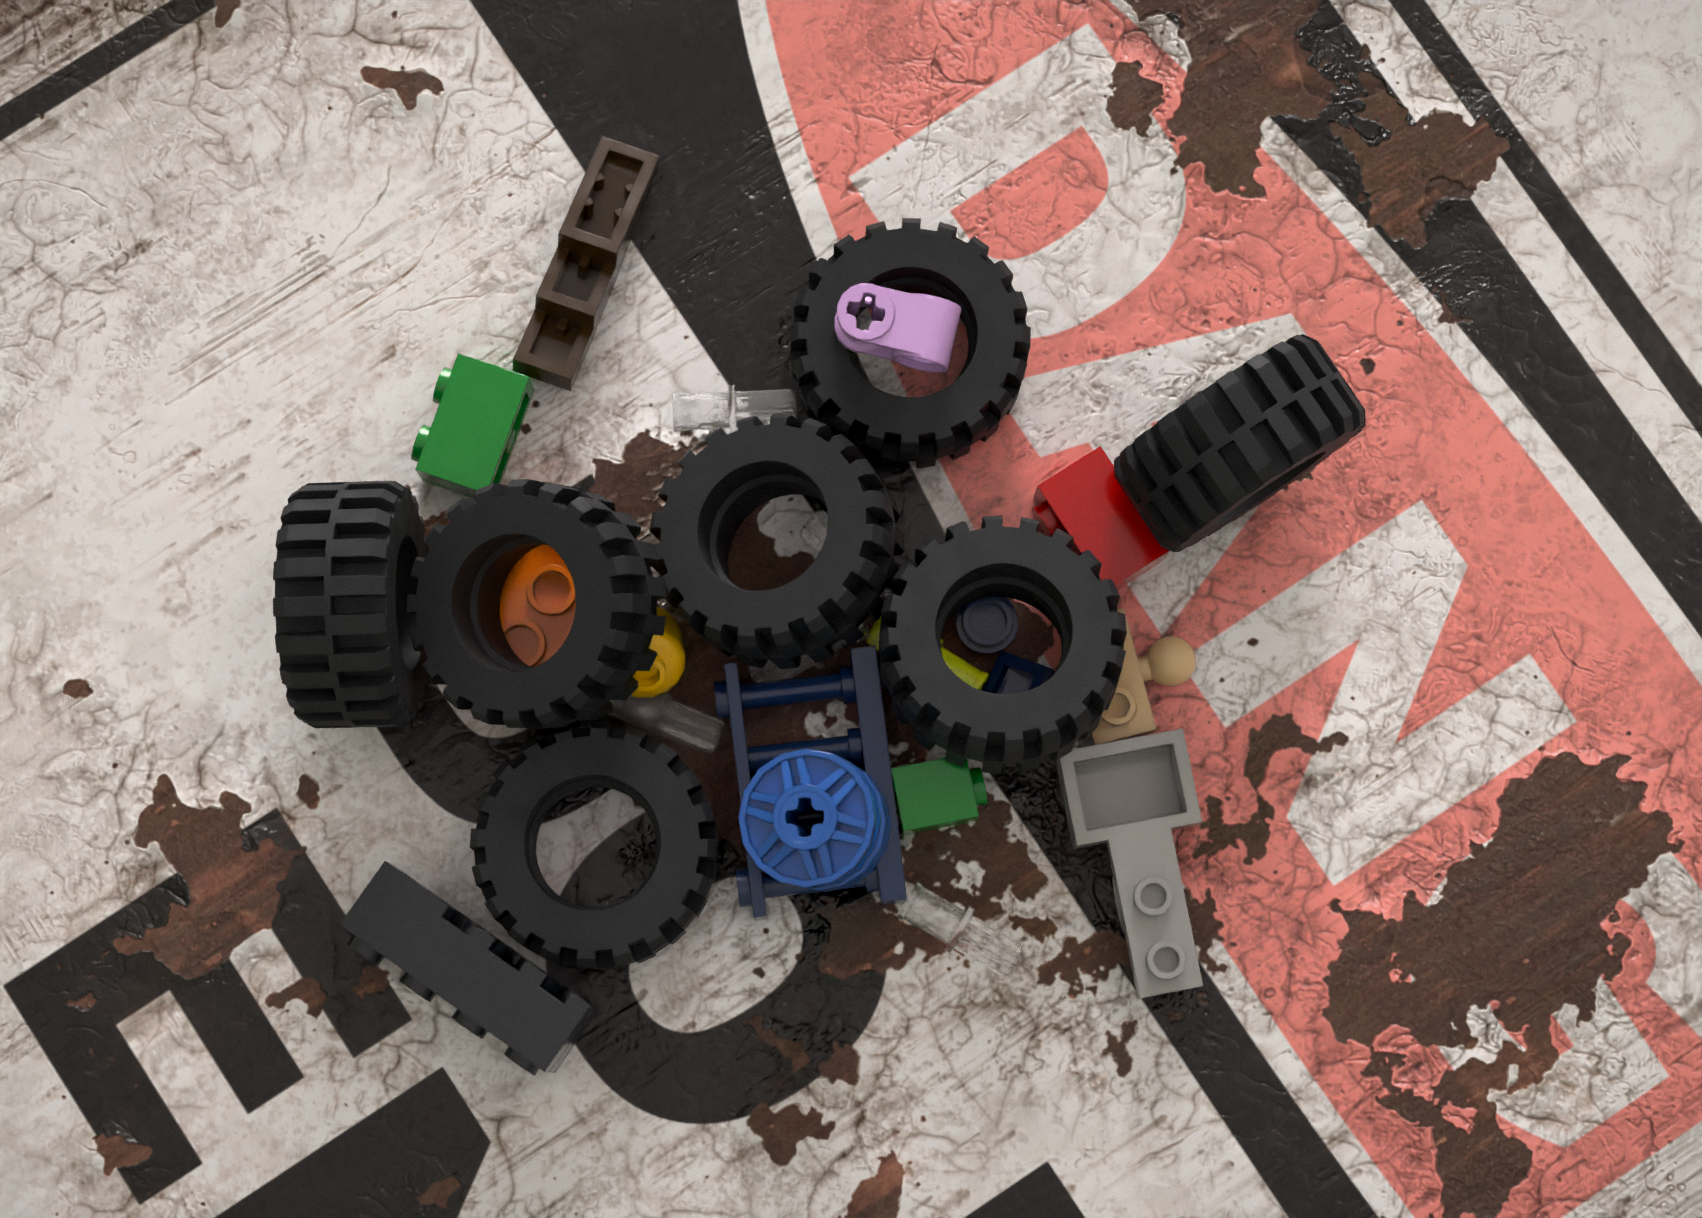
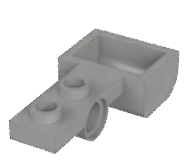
(1132, 800)

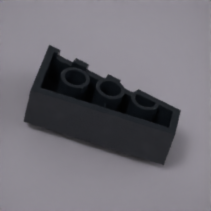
(469, 969)

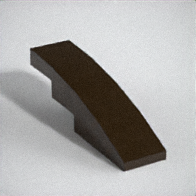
(585, 263)

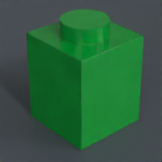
(937, 795)

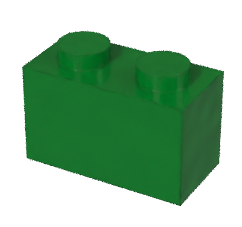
(473, 426)

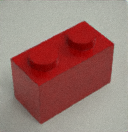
(1100, 517)

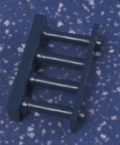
(862, 746)

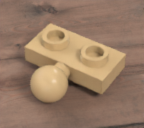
(1168, 662)

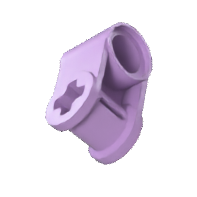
(904, 328)

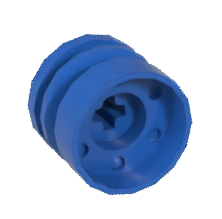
(838, 850)

